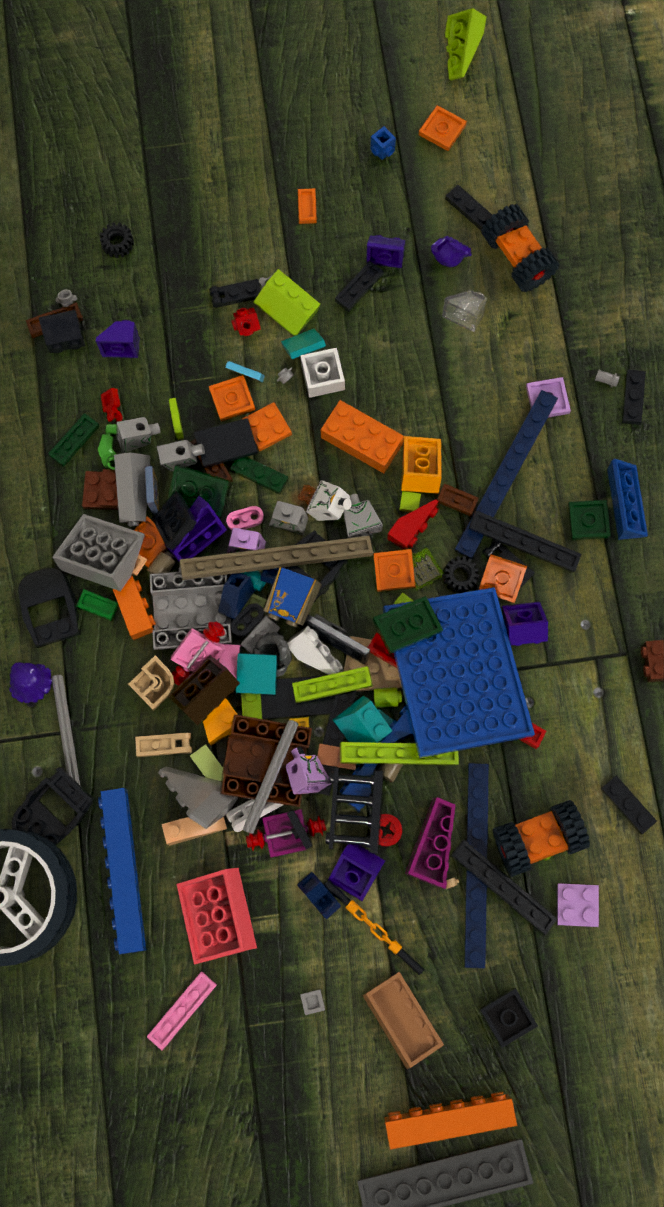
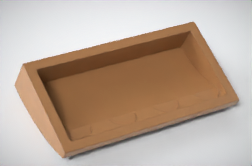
(403, 1020)

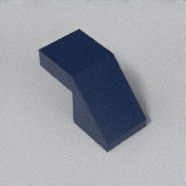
(319, 895)

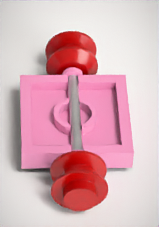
(196, 649)

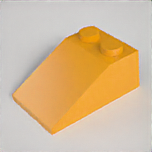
(421, 465)

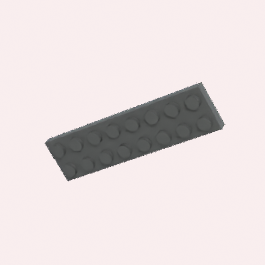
(450, 1178)

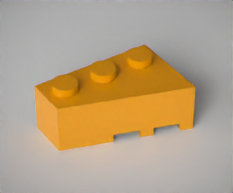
(219, 722)

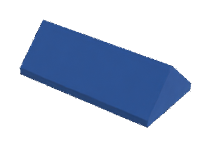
(626, 500)

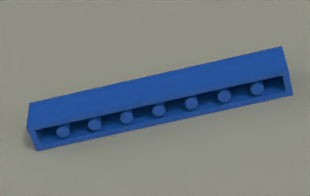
(123, 871)

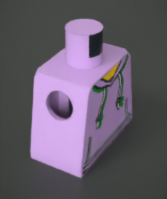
(245, 540)
(306, 773)

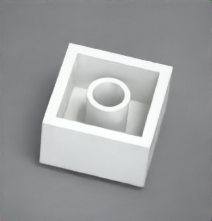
(322, 372)

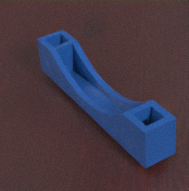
(400, 730)

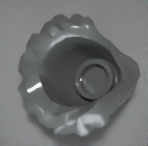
(275, 645)

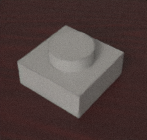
(312, 1002)

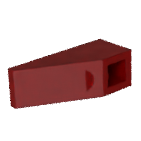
(409, 526)

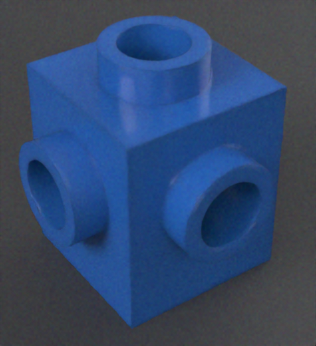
(383, 143)

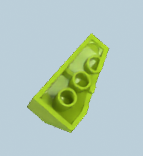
(464, 34)

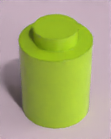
(386, 697)

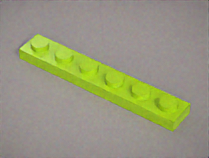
(391, 754)

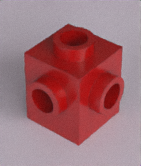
(245, 321)

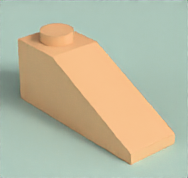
(187, 829)

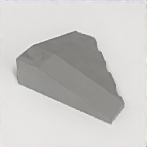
(199, 795)

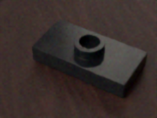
(298, 830)

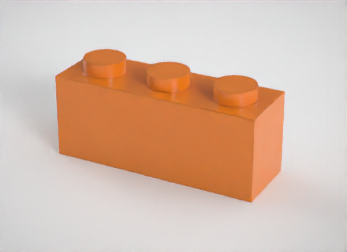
(134, 609)

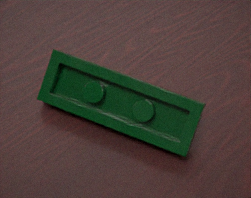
(73, 439)
(260, 474)

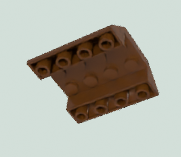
(249, 754)

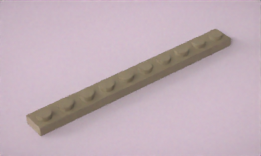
(275, 557)

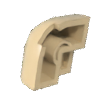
(153, 683)

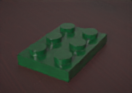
(196, 483)
(407, 624)

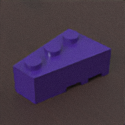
(204, 532)

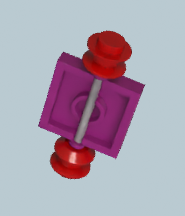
(280, 837)

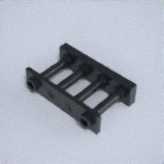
(373, 801)

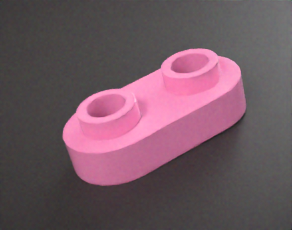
(244, 516)

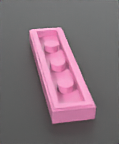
(181, 1010)

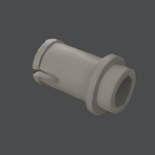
(607, 378)

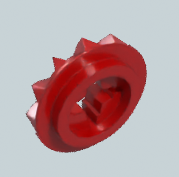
(395, 827)

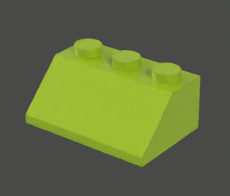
(287, 303)

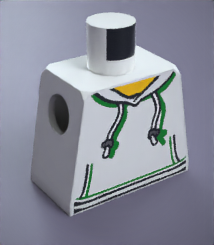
(328, 502)

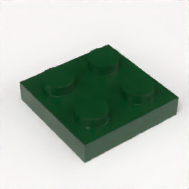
(589, 519)

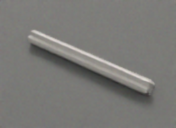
(65, 727)
(270, 777)

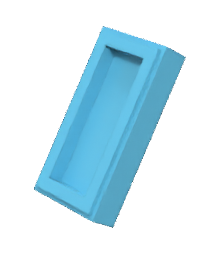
(245, 371)

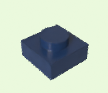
(269, 575)

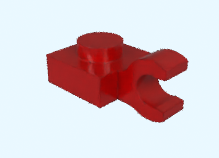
(110, 403)

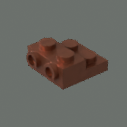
(100, 490)
(654, 660)

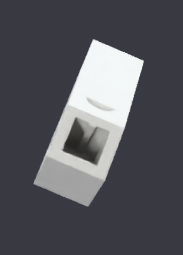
(313, 652)

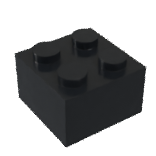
(507, 1017)

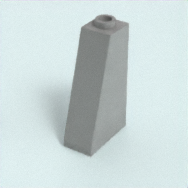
(131, 487)

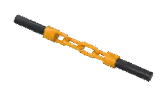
(394, 946)

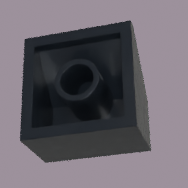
(62, 331)

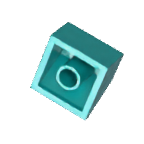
(362, 722)

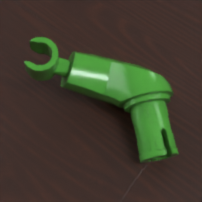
(106, 447)

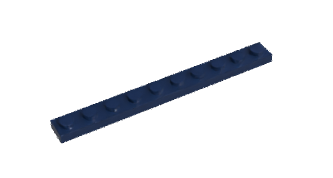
(509, 469)
(475, 890)

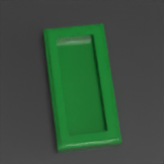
(97, 605)

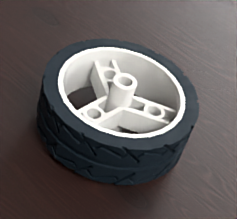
(41, 933)

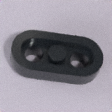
(247, 620)

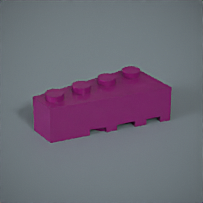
(433, 845)

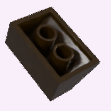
(204, 689)

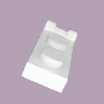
(234, 814)

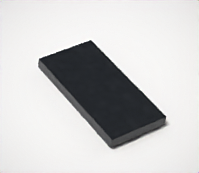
(284, 704)

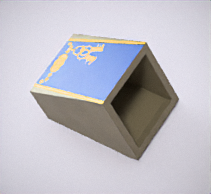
(291, 597)

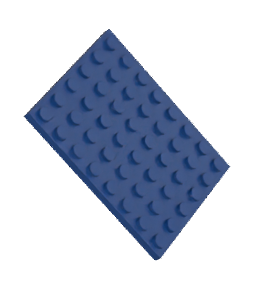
(463, 681)

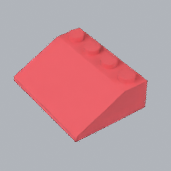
(216, 915)

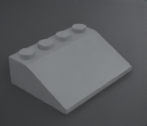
(100, 552)

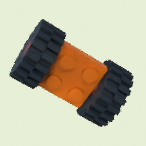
(530, 261)
(541, 837)

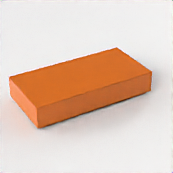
(307, 206)

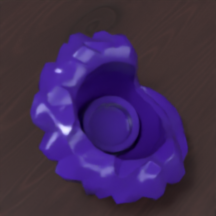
(450, 251)
(29, 682)

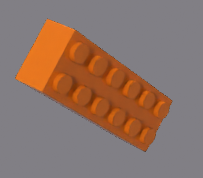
(450, 1121)

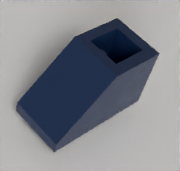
(235, 594)

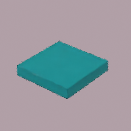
(303, 343)
(256, 673)

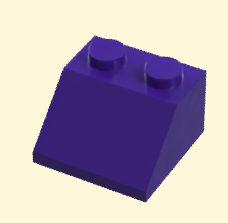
(385, 251)
(119, 340)
(525, 623)
(356, 870)

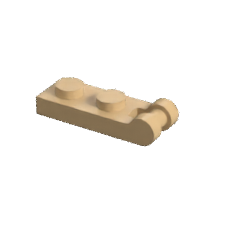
(162, 745)

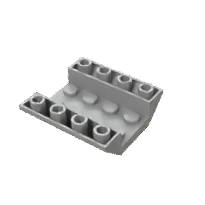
(186, 605)

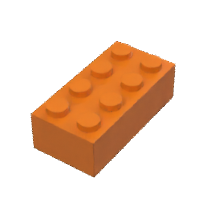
(362, 436)

